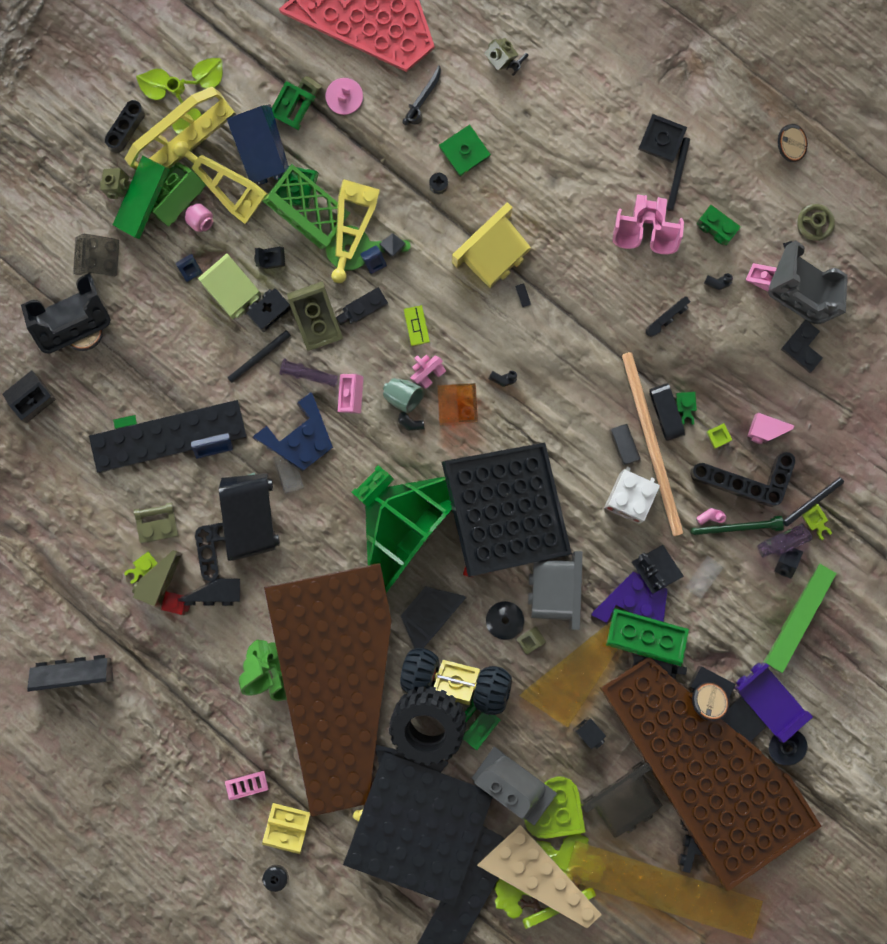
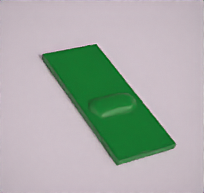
(125, 421)

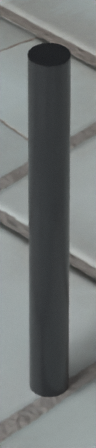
(678, 174)
(259, 356)
(813, 501)

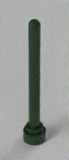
(774, 523)

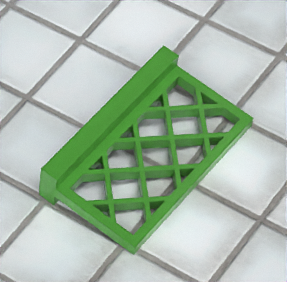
(294, 217)

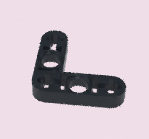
(213, 537)

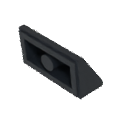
(624, 444)

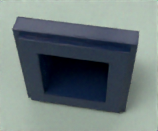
(373, 259)
(189, 267)

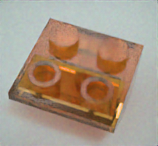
(457, 404)

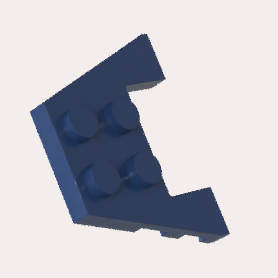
(303, 444)

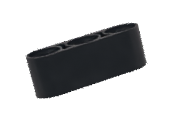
(124, 117)
(667, 412)

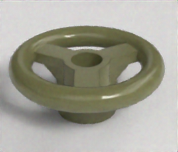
(810, 220)

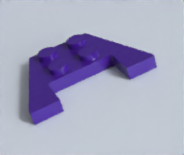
(635, 598)

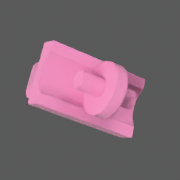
(433, 365)

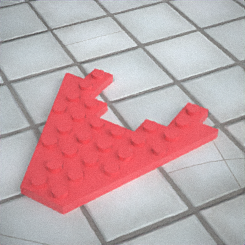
(382, 28)

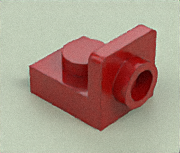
(172, 605)

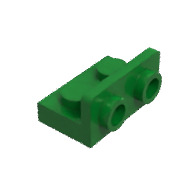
(718, 225)

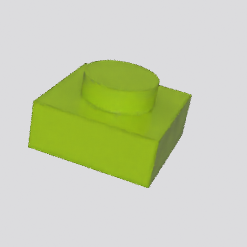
(719, 436)

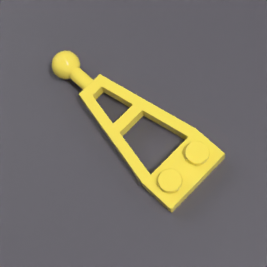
(359, 195)
(248, 201)

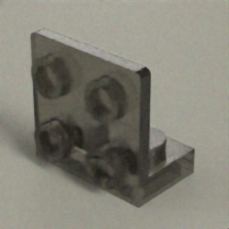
(96, 255)

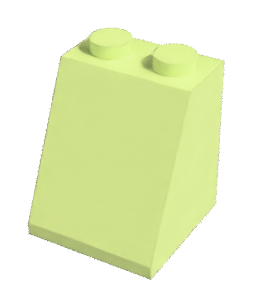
(229, 286)

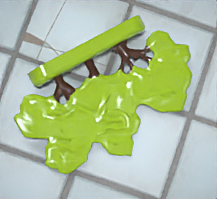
(510, 896)

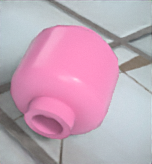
(199, 217)

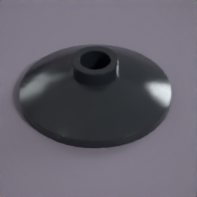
(495, 624)
(779, 752)

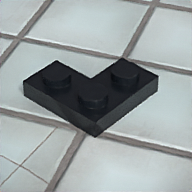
(798, 346)

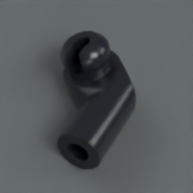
(720, 283)
(504, 380)
(409, 424)

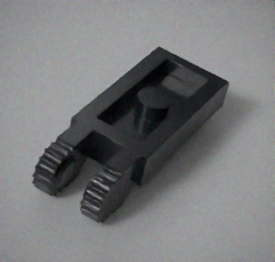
(666, 318)

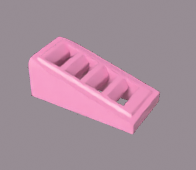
(264, 786)

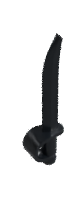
(420, 100)

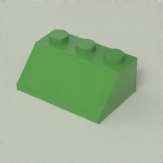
(176, 193)

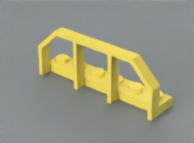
(192, 135)

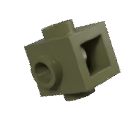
(501, 53)
(114, 183)

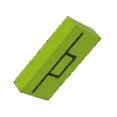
(416, 325)

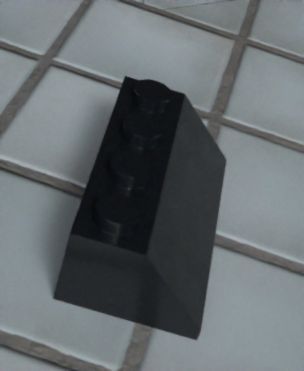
(70, 674)

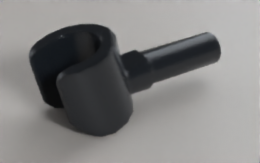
(516, 65)

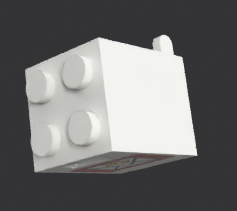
(632, 496)

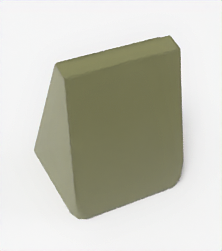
(310, 86)
(531, 640)

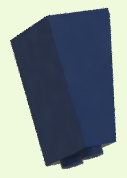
(259, 144)

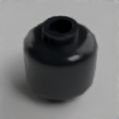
(280, 873)

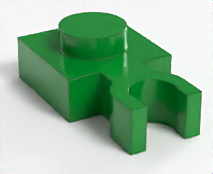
(686, 404)

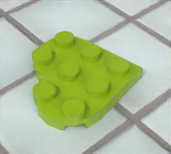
(563, 814)

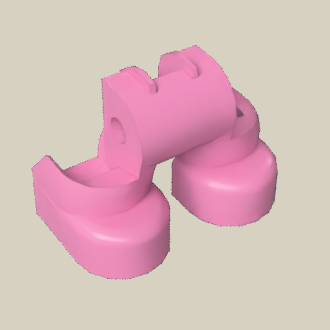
(665, 235)

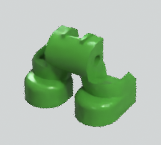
(256, 677)

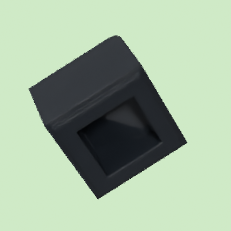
(392, 245)

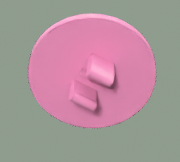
(344, 96)

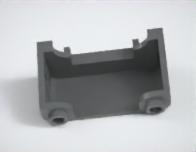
(806, 289)

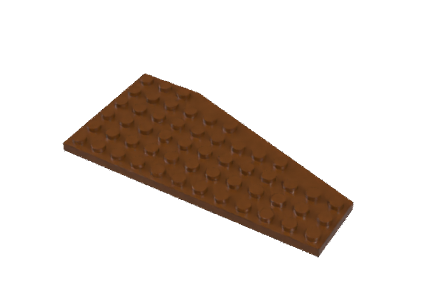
(333, 666)
(718, 782)

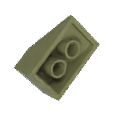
(314, 316)
(154, 584)

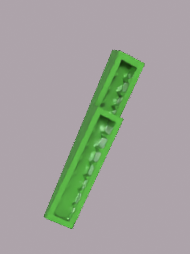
(799, 618)

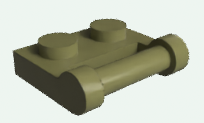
(156, 529)

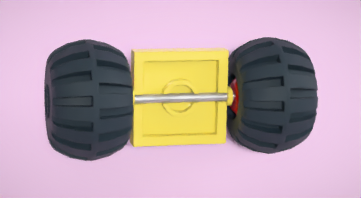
(490, 685)

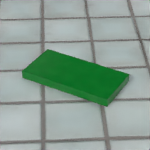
(141, 197)
(647, 637)

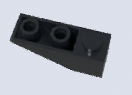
(219, 590)

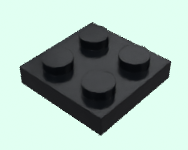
(662, 138)

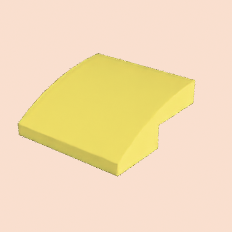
(286, 828)

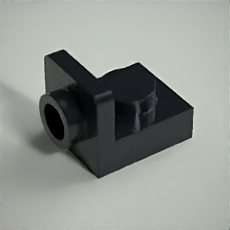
(788, 563)

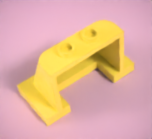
(493, 248)

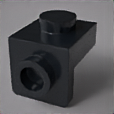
(269, 257)

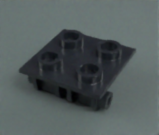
(657, 569)

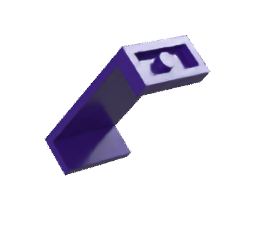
(772, 702)

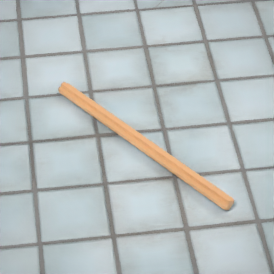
(652, 444)

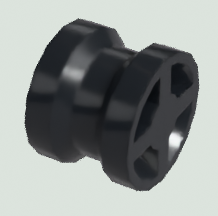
(438, 187)

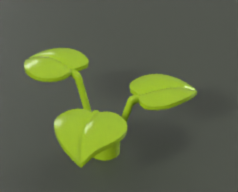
(157, 81)

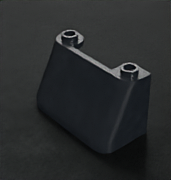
(68, 319)
(247, 515)

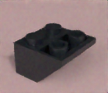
(28, 397)

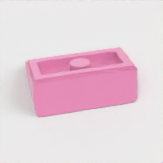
(350, 393)

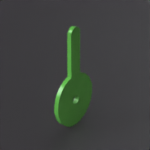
(364, 244)

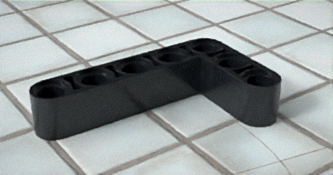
(746, 483)

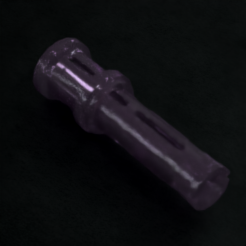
(299, 371)

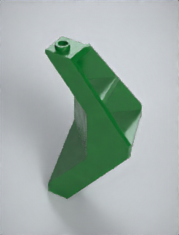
(402, 523)

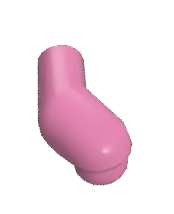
(713, 515)

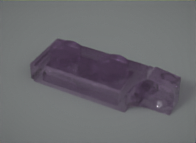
(785, 541)

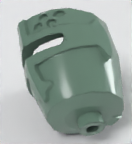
(399, 394)

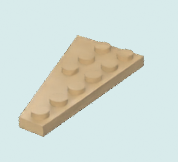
(530, 869)

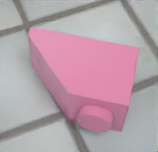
(761, 276)
(767, 428)

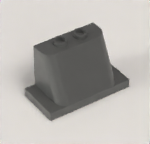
(557, 590)
(513, 786)

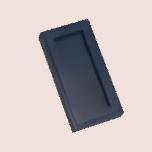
(212, 445)

